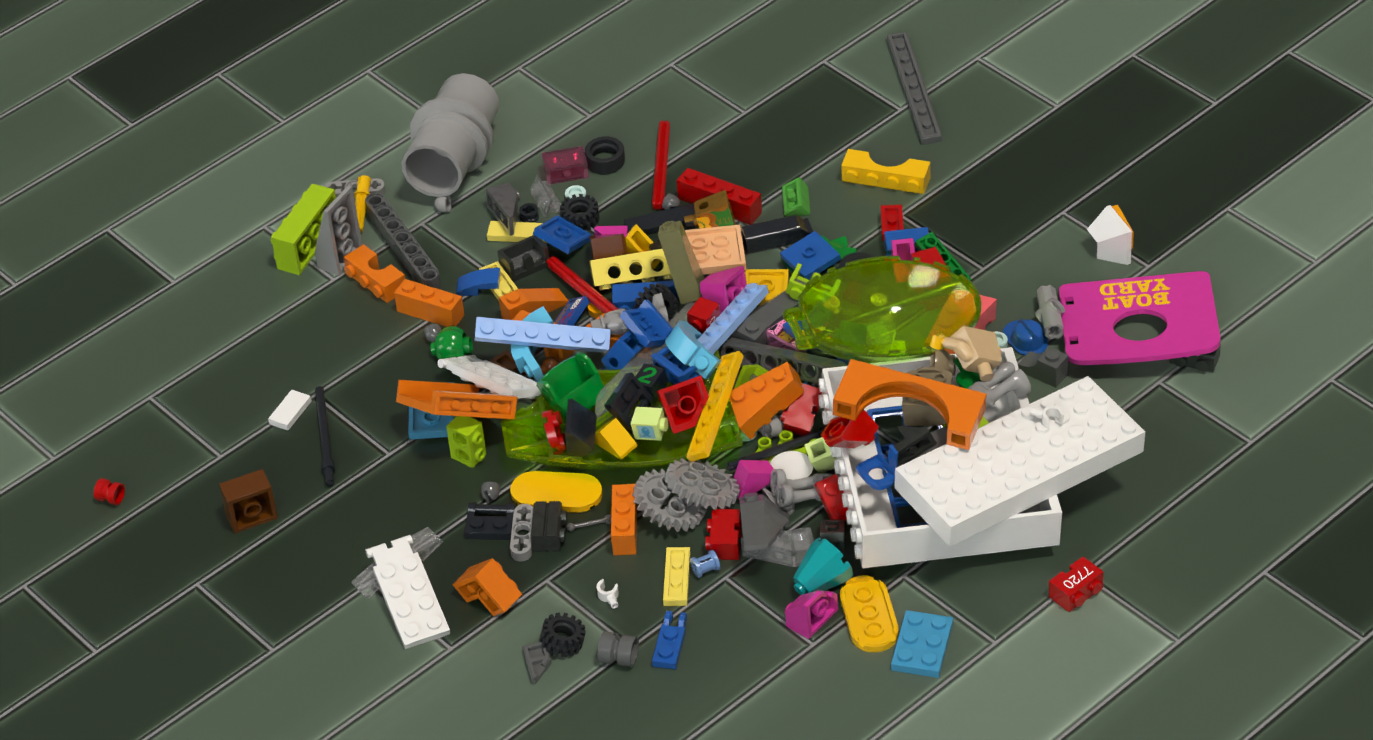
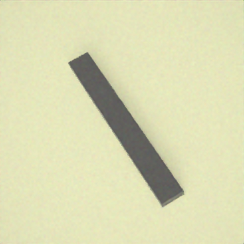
(914, 88)

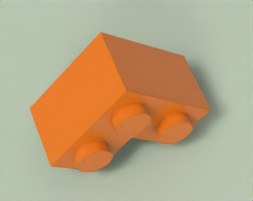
(489, 585)

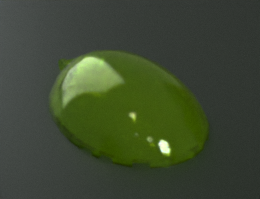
(883, 309)

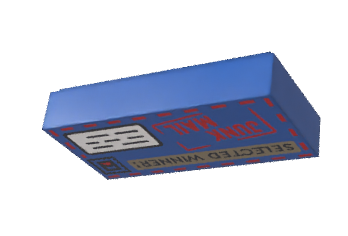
(572, 311)

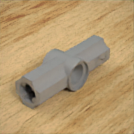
(1050, 312)

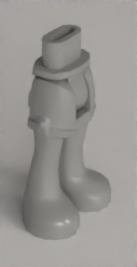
(616, 324)
(1009, 380)
(793, 491)

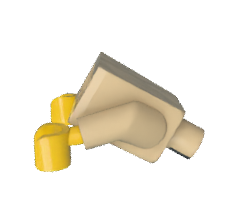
(975, 349)

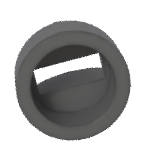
(670, 201)
(431, 332)
(490, 490)

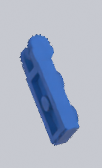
(669, 642)

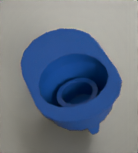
(1026, 336)

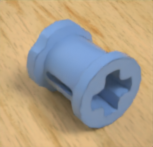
(705, 563)

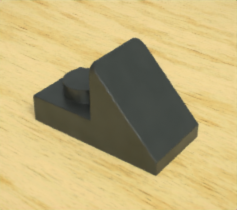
(916, 442)
(834, 532)

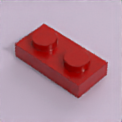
(891, 218)
(831, 497)

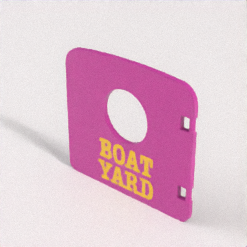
(1179, 299)

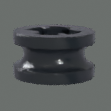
(529, 208)

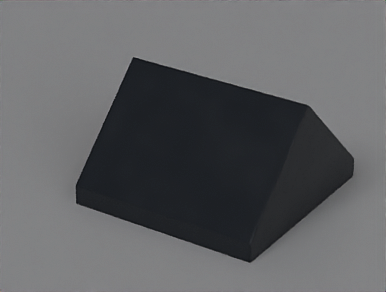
(579, 429)

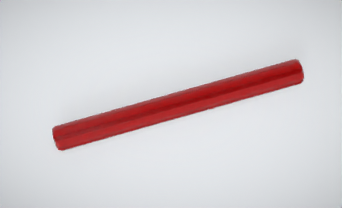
(661, 164)
(580, 285)

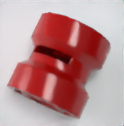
(109, 491)

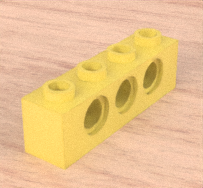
(600, 267)

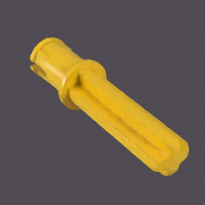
(360, 195)

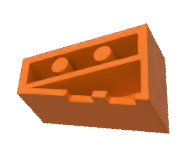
(764, 396)

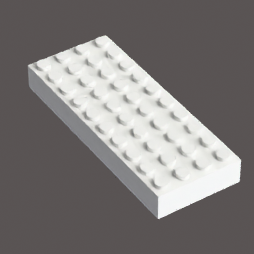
(1019, 462)

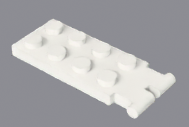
(490, 376)
(408, 592)

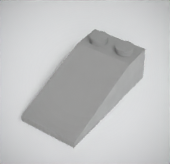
(338, 233)

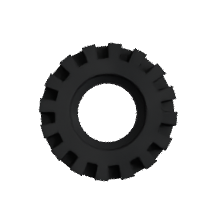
(580, 204)
(668, 297)
(565, 625)

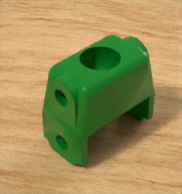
(571, 379)

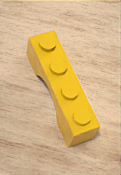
(909, 176)

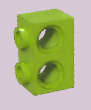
(466, 440)

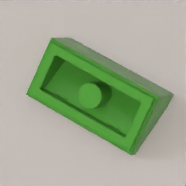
(796, 198)

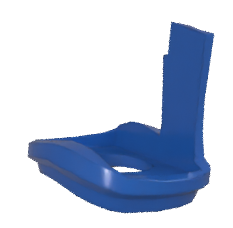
(883, 462)

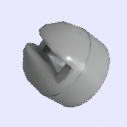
(443, 204)

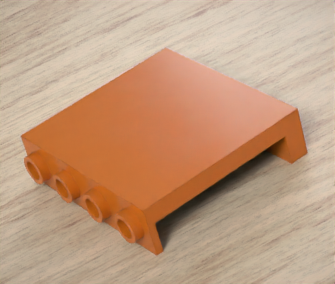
(455, 399)

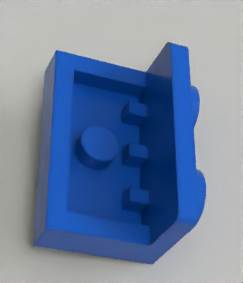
(647, 324)

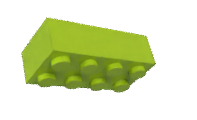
(298, 234)

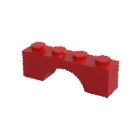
(696, 185)

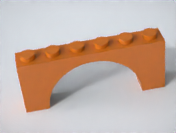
(868, 383)

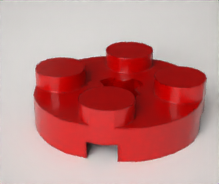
(554, 431)

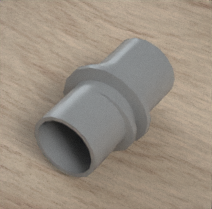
(450, 135)

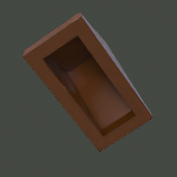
(607, 245)

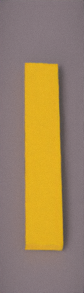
(715, 406)

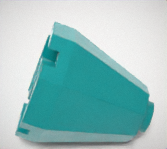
(821, 568)

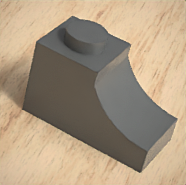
(1047, 367)

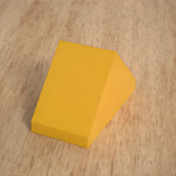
(638, 241)
(615, 439)

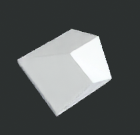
(1112, 237)

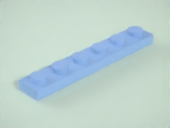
(732, 316)
(542, 335)

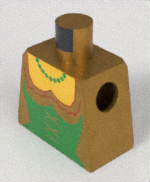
(711, 212)

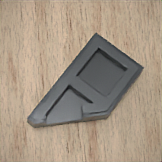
(537, 660)

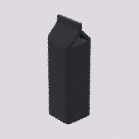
(774, 233)

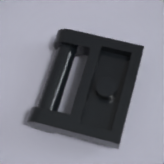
(624, 399)
(489, 526)

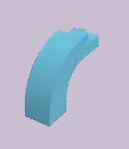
(686, 347)
(523, 354)

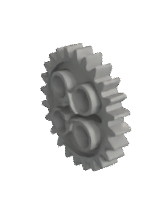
(702, 483)
(651, 495)

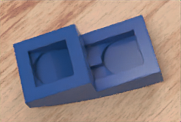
(481, 279)

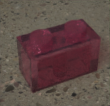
(565, 165)

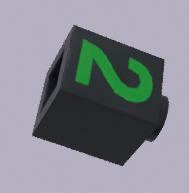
(652, 378)

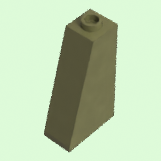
(681, 261)

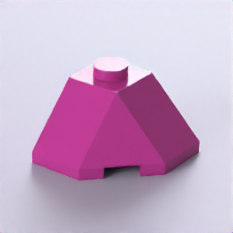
(724, 286)
(810, 612)

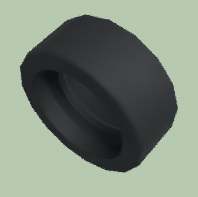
(605, 165)

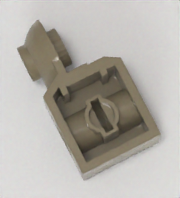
(918, 412)

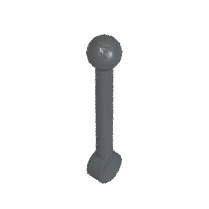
(571, 527)

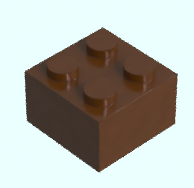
(248, 501)

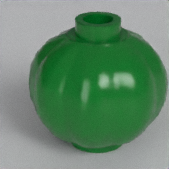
(451, 343)

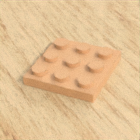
(717, 248)

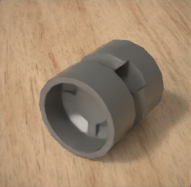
(613, 648)

